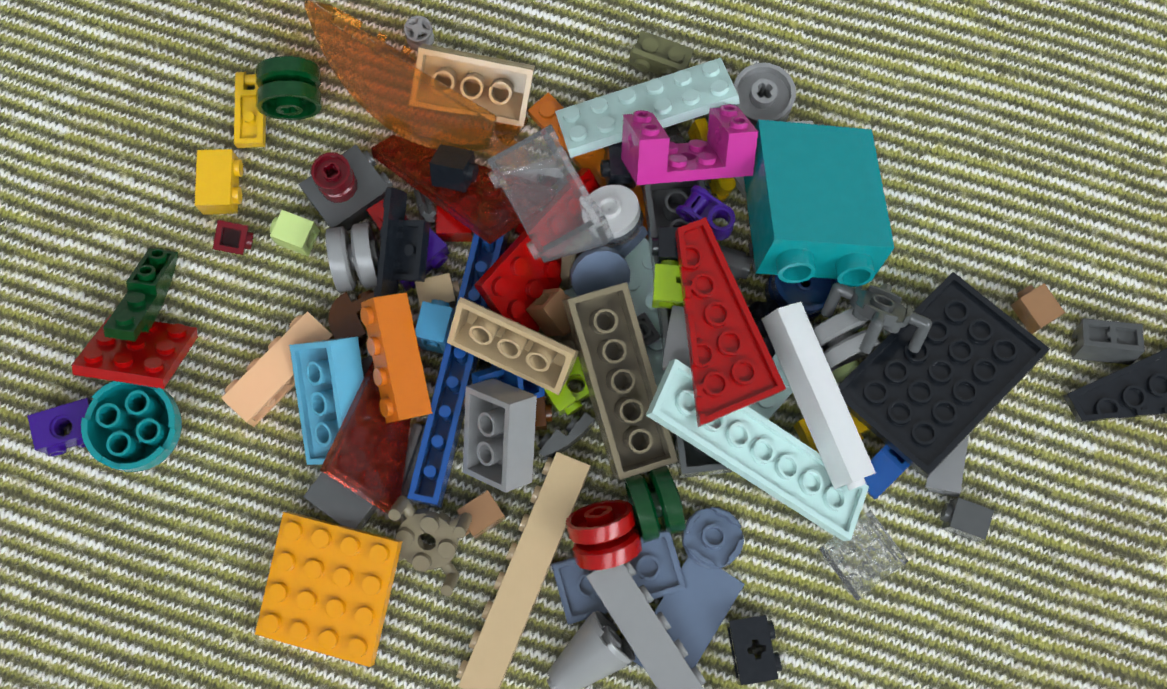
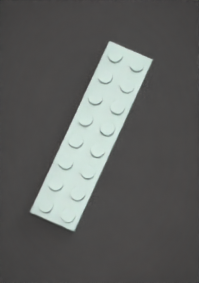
(759, 454)

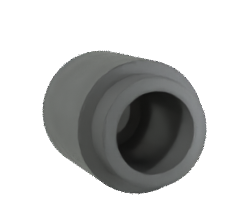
(737, 261)

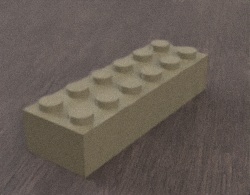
(619, 380)

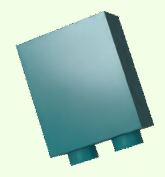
(817, 203)

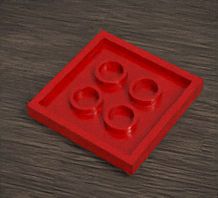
(143, 362)

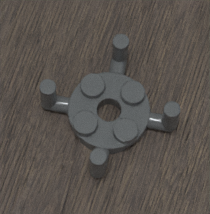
(882, 309)

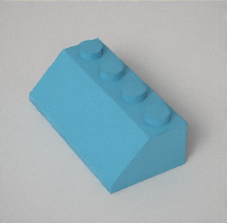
(326, 384)

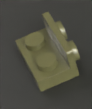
(659, 55)

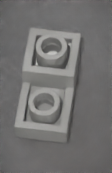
(676, 341)

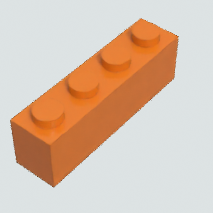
(395, 357)

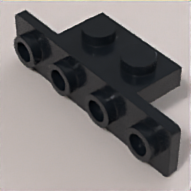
(402, 245)

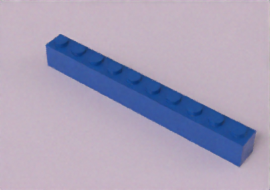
(448, 400)

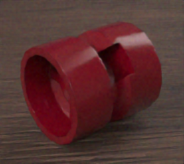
(334, 177)

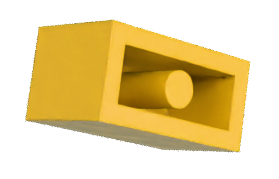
(218, 182)

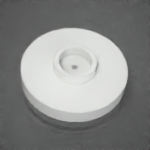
(621, 211)

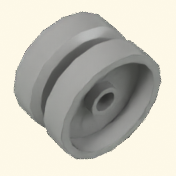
(765, 92)
(352, 257)
(838, 337)

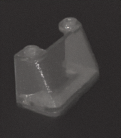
(549, 197)

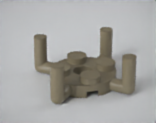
(441, 527)

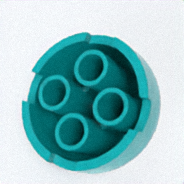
(131, 426)

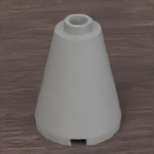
(590, 655)

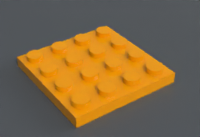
(328, 588)

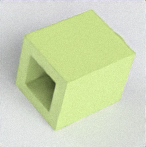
(294, 232)

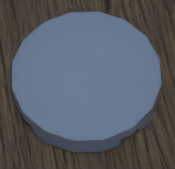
(598, 270)
(712, 538)

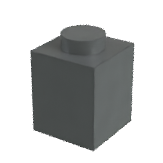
(966, 519)

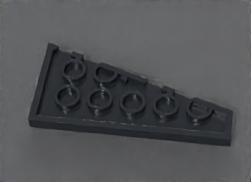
(1125, 393)

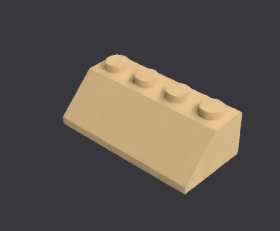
(488, 81)
(511, 346)

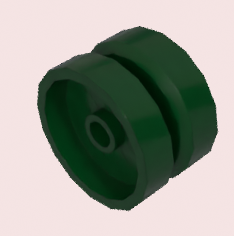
(288, 88)
(658, 502)

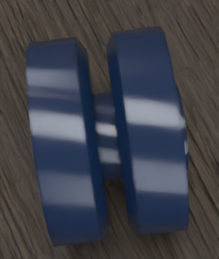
(810, 293)

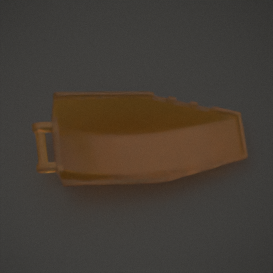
(401, 94)

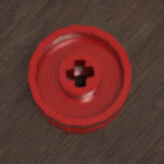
(604, 535)

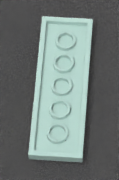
(669, 97)

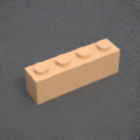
(272, 375)

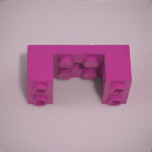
(656, 160)

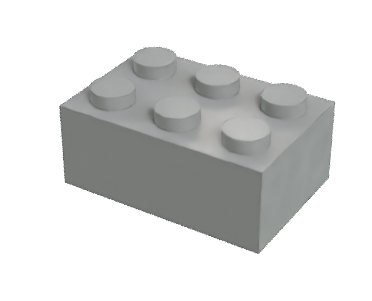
(499, 434)

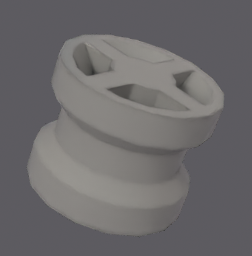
(417, 26)

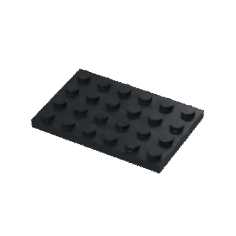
(938, 396)

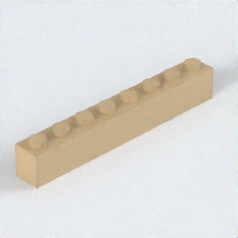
(525, 575)

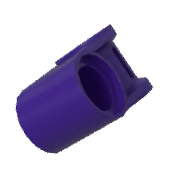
(702, 205)

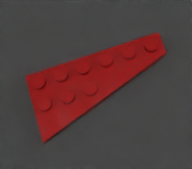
(519, 278)
(724, 343)

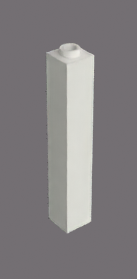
(818, 396)

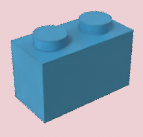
(434, 325)

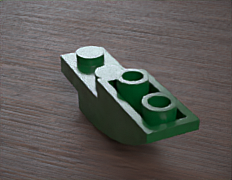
(145, 295)

